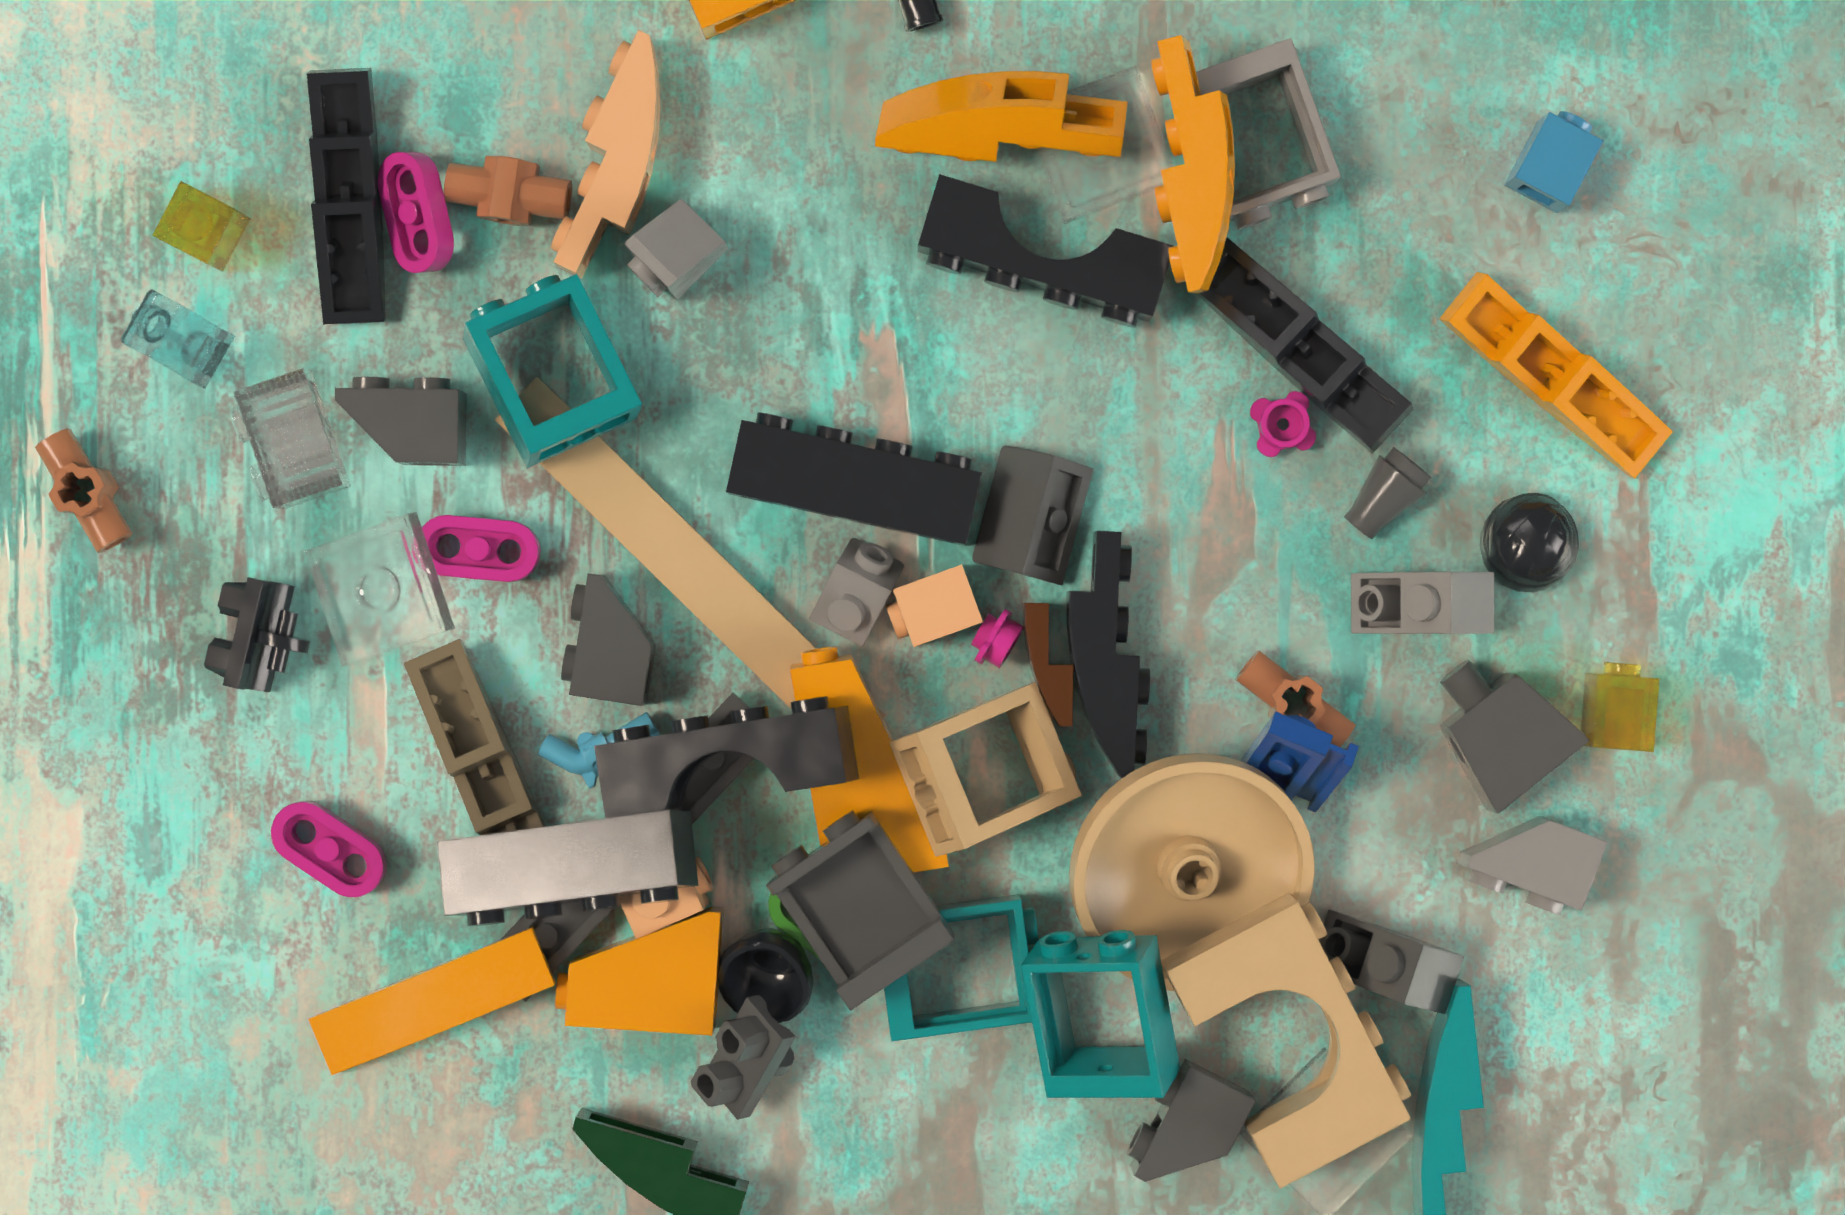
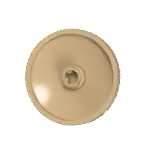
(1187, 851)

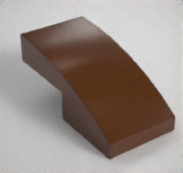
(1053, 680)

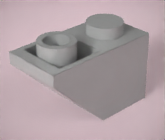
(674, 250)
(1422, 603)
(1541, 858)

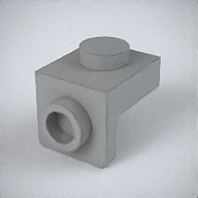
(857, 590)

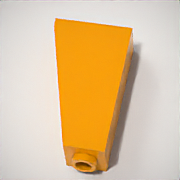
(880, 779)

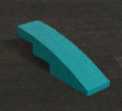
(1446, 1086)

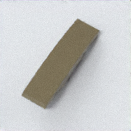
(472, 741)

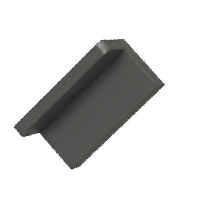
(1032, 514)

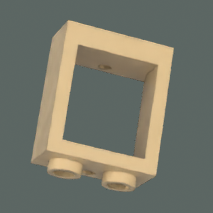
(938, 789)

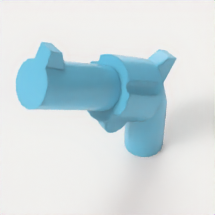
(583, 760)

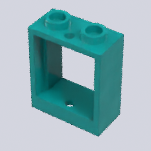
(573, 426)
(1022, 932)
(1100, 1070)

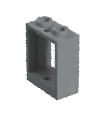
(1259, 66)

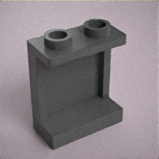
(860, 907)

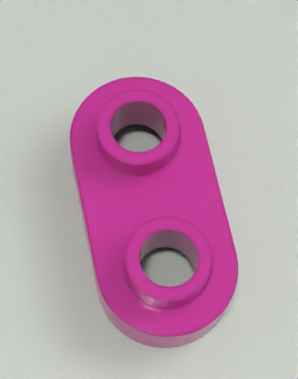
(415, 212)
(480, 548)
(328, 852)

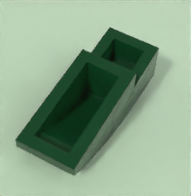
(659, 1166)

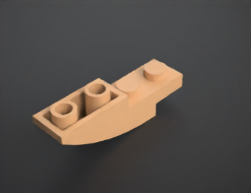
(626, 134)

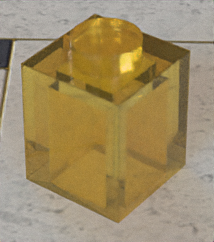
(201, 226)
(1620, 708)

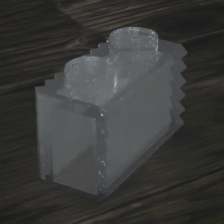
(289, 440)

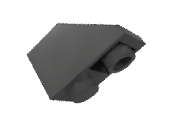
(410, 424)
(612, 647)
(1392, 962)
(1193, 1125)

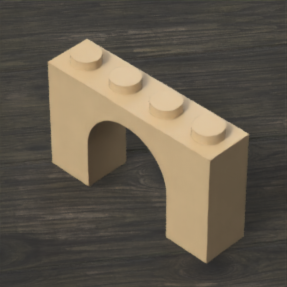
(1353, 1092)

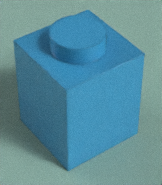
(1554, 160)

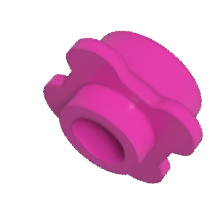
(1294, 410)
(996, 638)

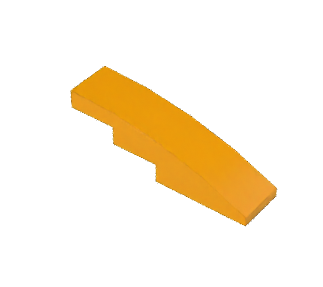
(1556, 375)
(432, 1001)

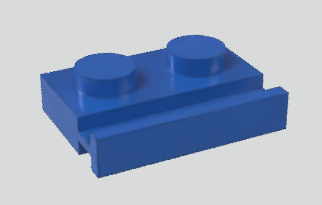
(1300, 758)

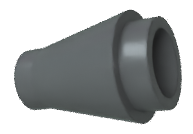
(1387, 492)

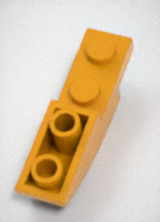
(978, 111)
(1202, 190)

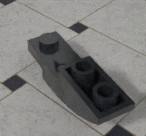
(1108, 682)

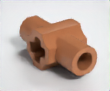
(508, 190)
(67, 465)
(1270, 682)

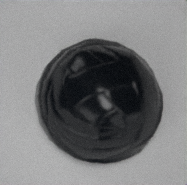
(1529, 542)
(767, 966)

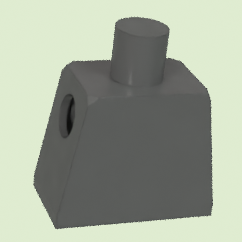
(1505, 734)

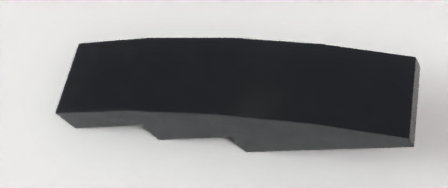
(346, 196)
(1304, 349)

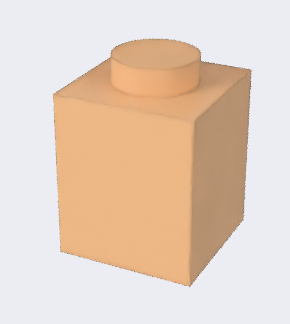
(934, 607)

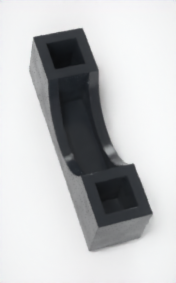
(969, 231)
(800, 749)

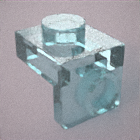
(177, 338)

